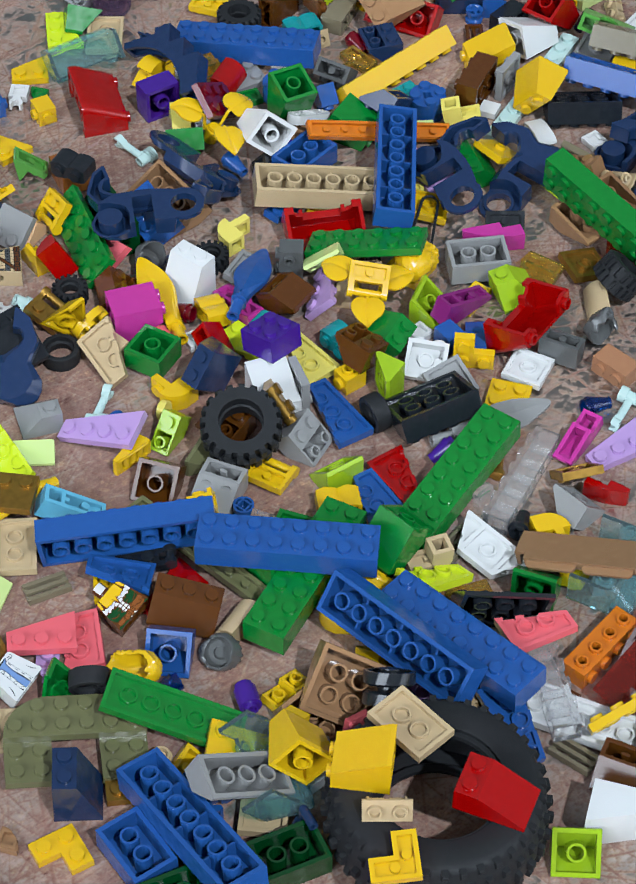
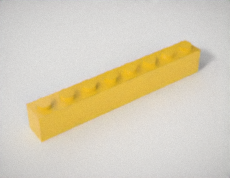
(400, 64)

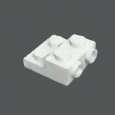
(423, 355)

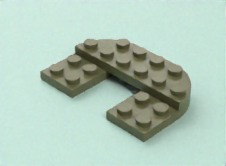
(65, 717)

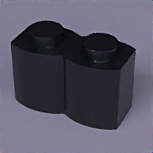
(73, 165)

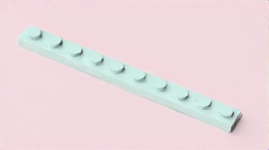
(556, 54)

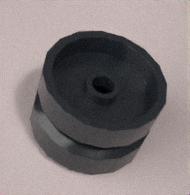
(385, 681)

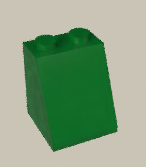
(290, 91)
(353, 110)
(400, 536)

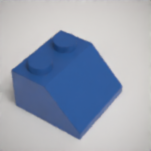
(173, 647)

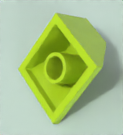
(507, 285)

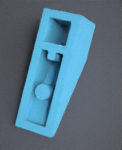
(59, 502)

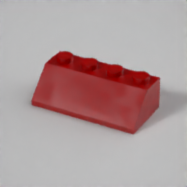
(421, 22)

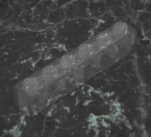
(521, 479)
(556, 697)

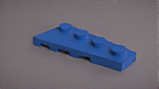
(339, 415)
(521, 718)

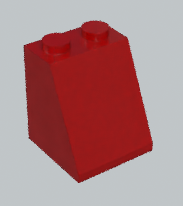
(556, 12)

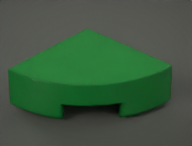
(37, 92)

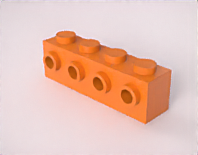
(599, 647)

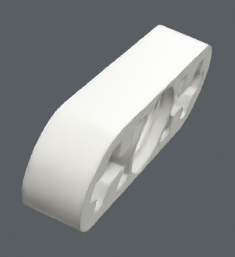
(300, 117)

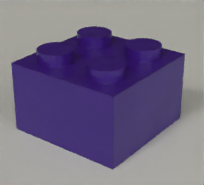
(155, 94)
(271, 337)

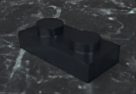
(506, 218)

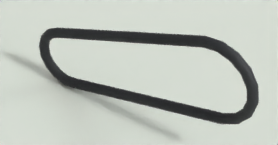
(436, 214)

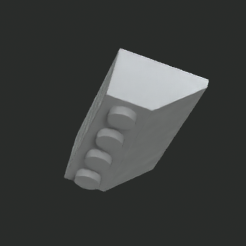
(235, 776)

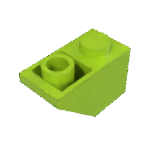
(169, 431)

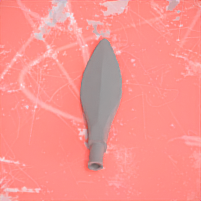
(522, 409)

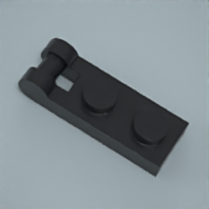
(155, 555)

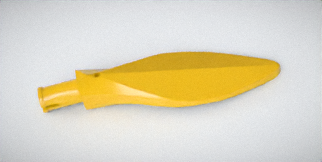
(147, 272)

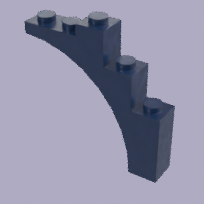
(166, 43)

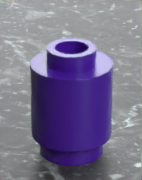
(247, 696)

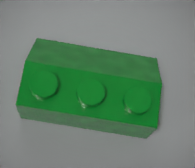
(478, 162)

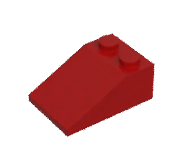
(494, 793)

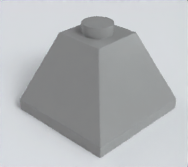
(39, 418)
(575, 507)

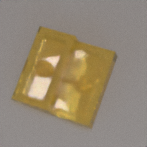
(541, 267)

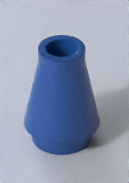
(234, 164)

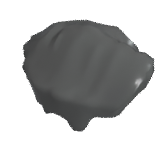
(152, 251)
(600, 326)
(220, 652)

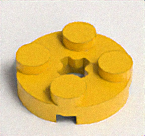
(92, 318)

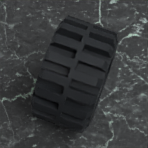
(239, 12)
(617, 275)

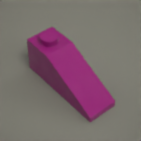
(459, 304)

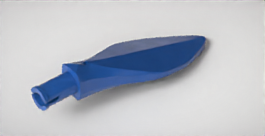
(249, 279)

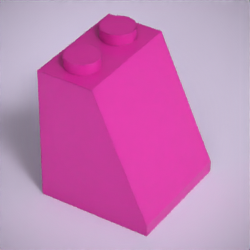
(133, 308)

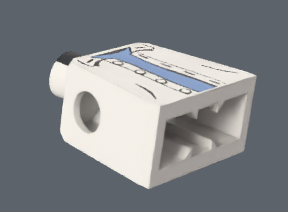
(16, 678)

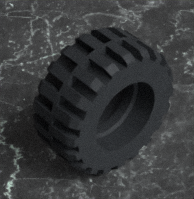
(234, 401)

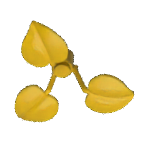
(230, 136)
(365, 308)

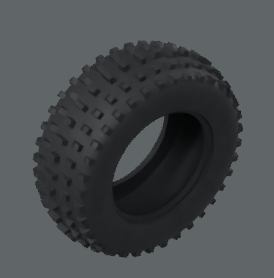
(483, 857)

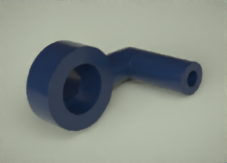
(307, 816)

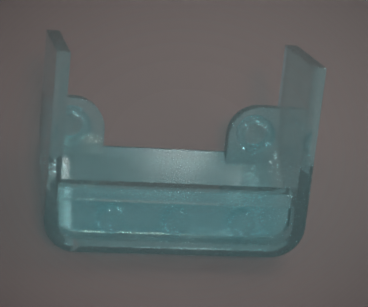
(83, 51)
(606, 592)
(251, 735)

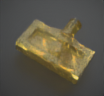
(357, 59)

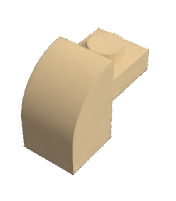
(436, 551)

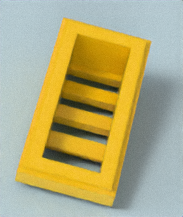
(128, 458)

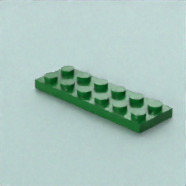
(371, 242)
(85, 246)
(162, 707)

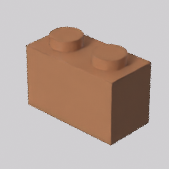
(614, 366)

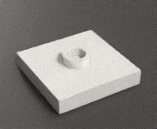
(528, 368)

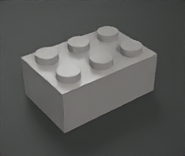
(473, 257)

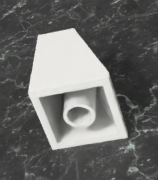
(530, 34)
(265, 130)
(191, 272)
(260, 371)
(613, 810)

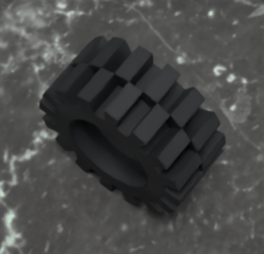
(219, 251)
(70, 283)

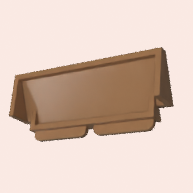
(571, 552)

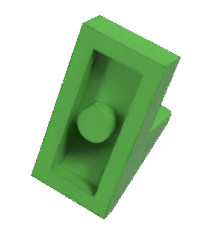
(26, 162)

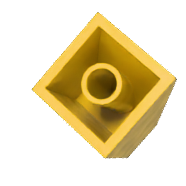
(494, 42)
(537, 84)
(297, 747)
(363, 759)

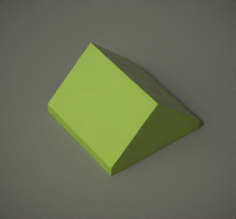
(423, 302)
(389, 374)
(338, 472)
(575, 852)

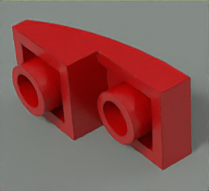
(608, 494)

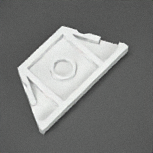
(486, 548)

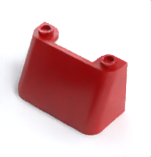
(97, 101)
(301, 225)
(529, 321)

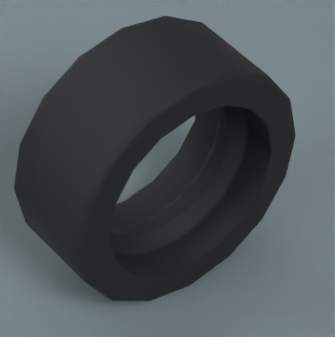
(66, 363)
(376, 411)
(88, 679)

